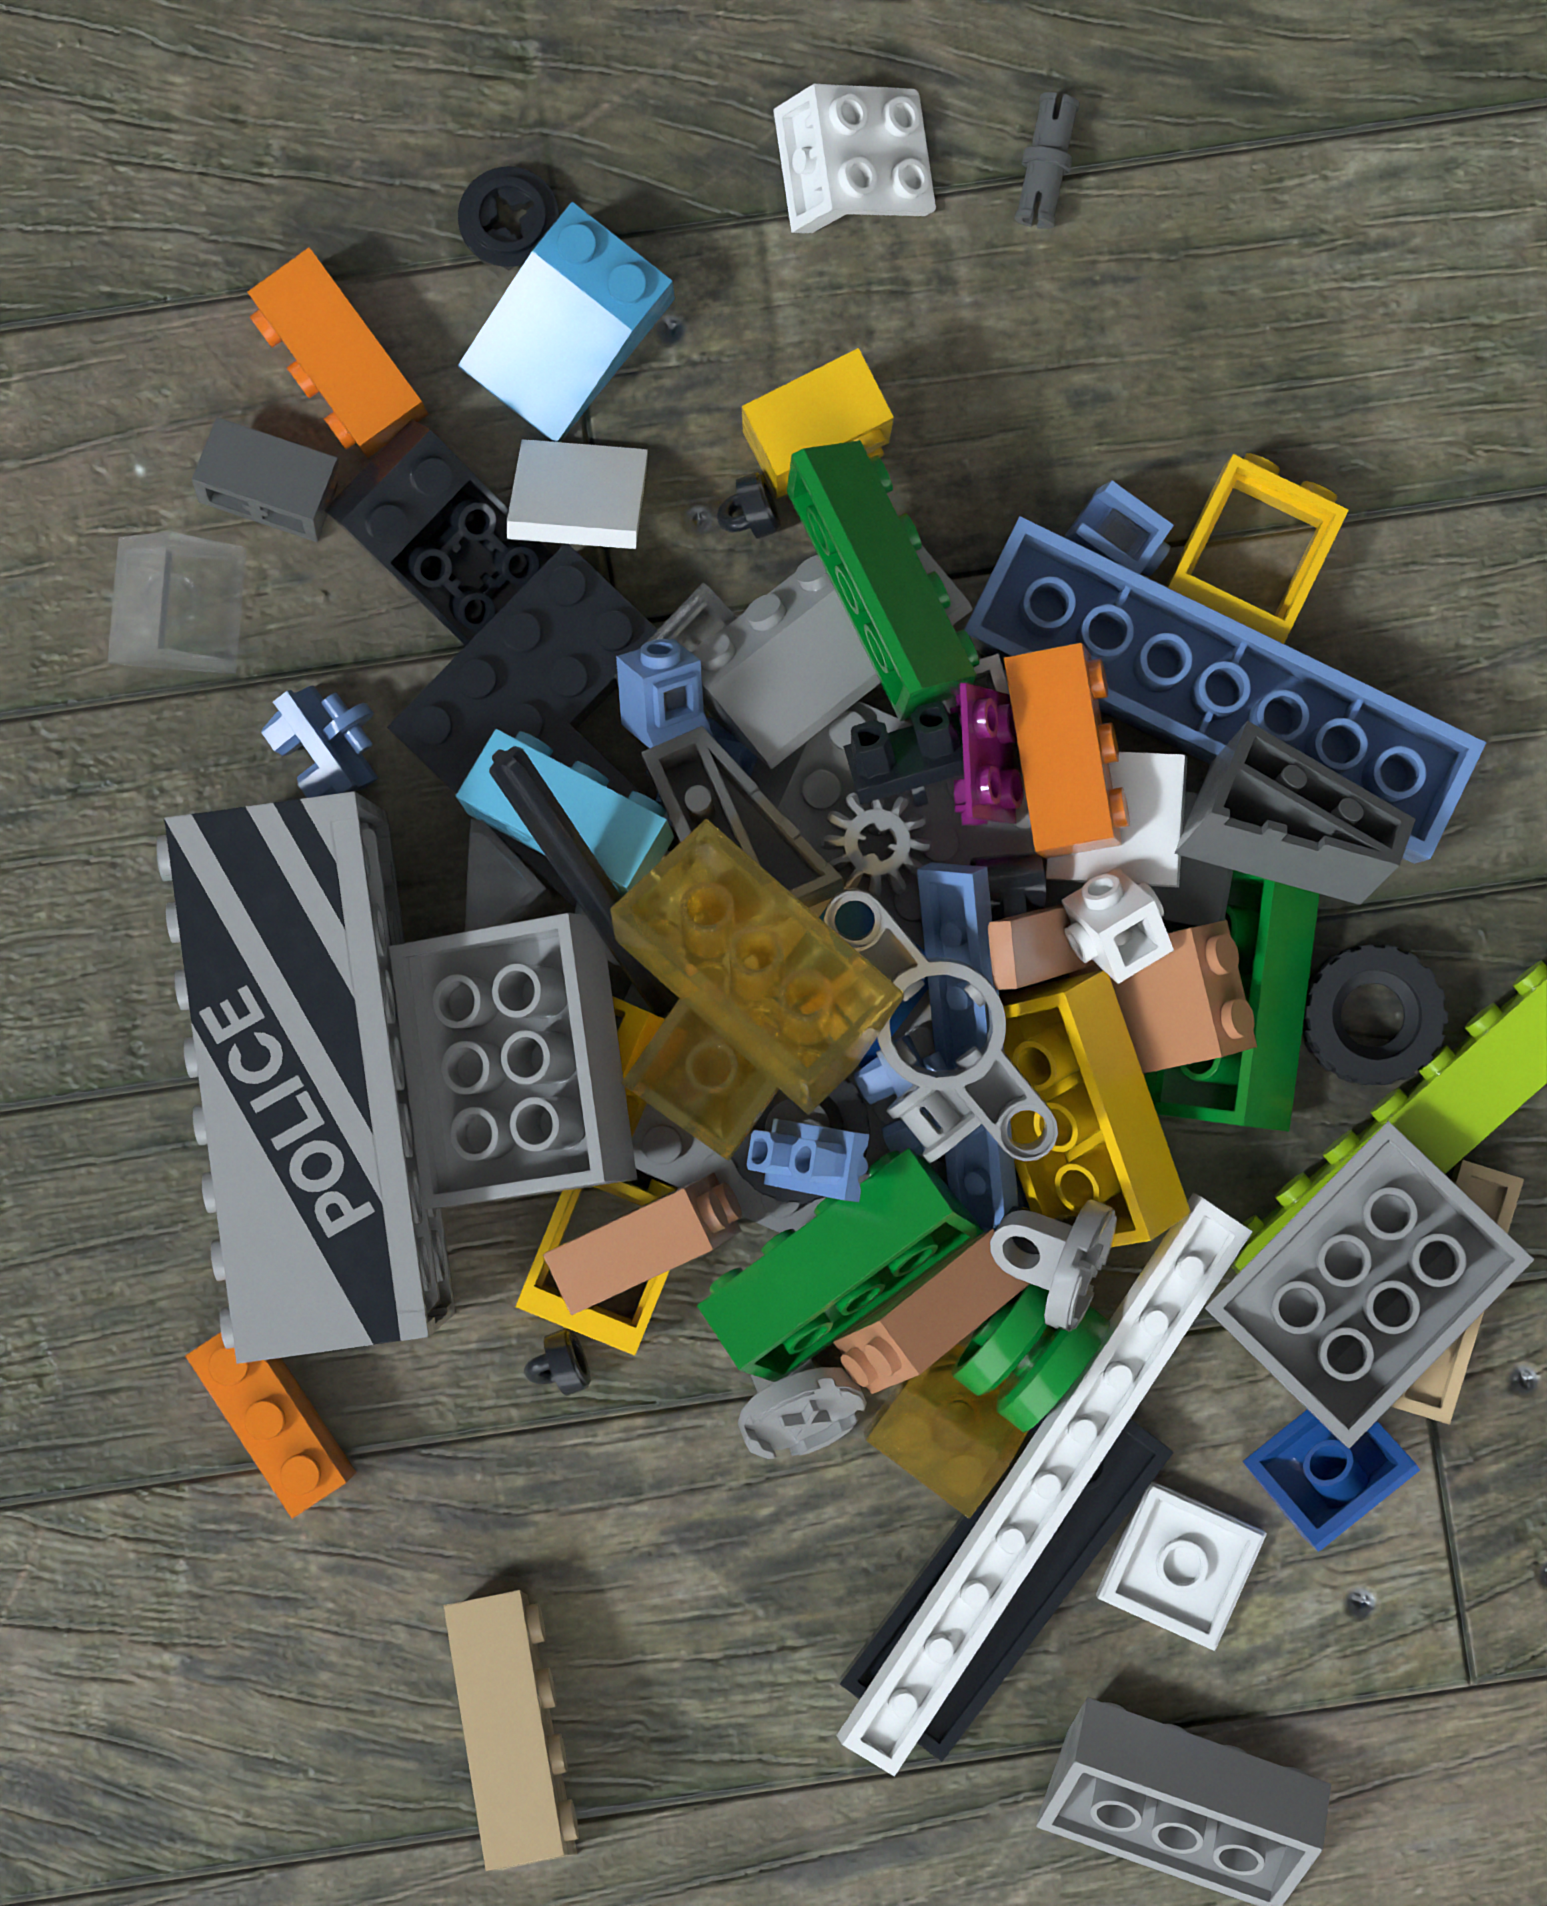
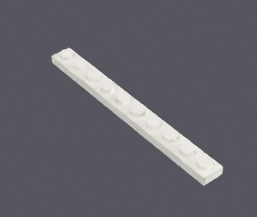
(1042, 1487)

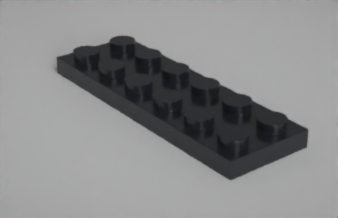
(1087, 1527)

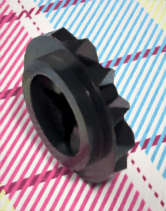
(479, 212)

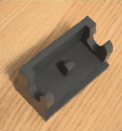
(266, 479)

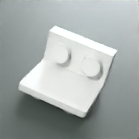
(853, 154)

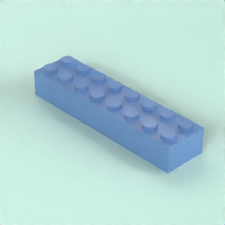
(1203, 675)

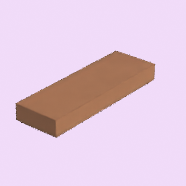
(1031, 948)

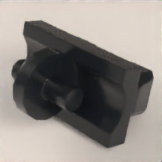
(908, 757)

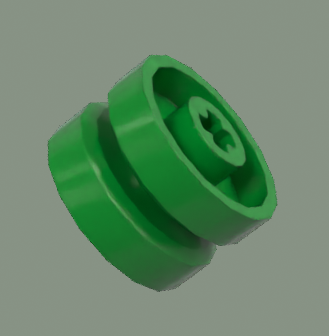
(1036, 1355)

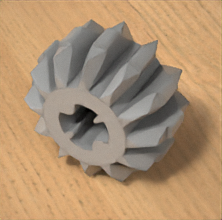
(881, 822)

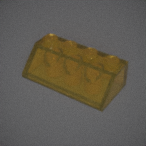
(756, 965)

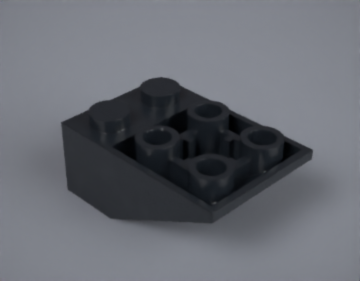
(437, 531)

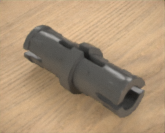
(1047, 160)

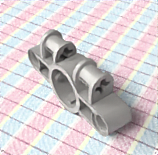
(986, 1083)

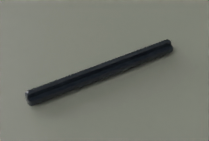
(573, 863)

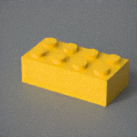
(1109, 1139)

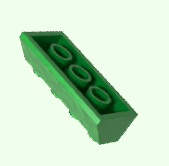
(879, 575)
(1256, 1086)
(837, 1267)

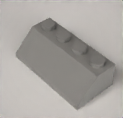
(793, 662)
(1185, 1805)

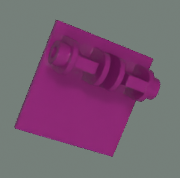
(990, 782)

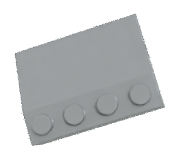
(512, 1061)
(1369, 1284)

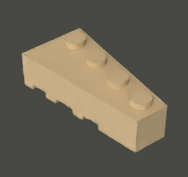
(510, 1731)

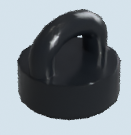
(758, 508)
(562, 1363)

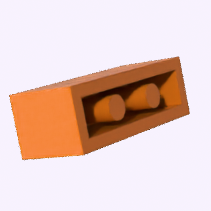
(334, 354)
(1066, 750)
(274, 1424)

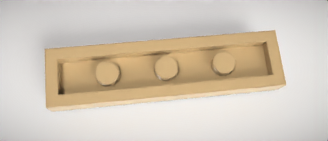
(1438, 1388)

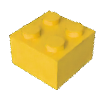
(817, 409)

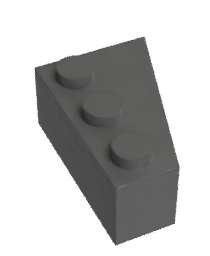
(703, 782)
(1293, 821)

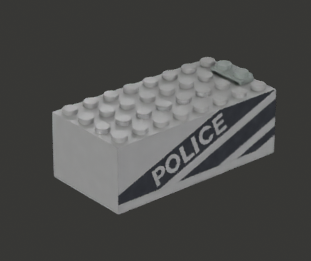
(302, 1076)

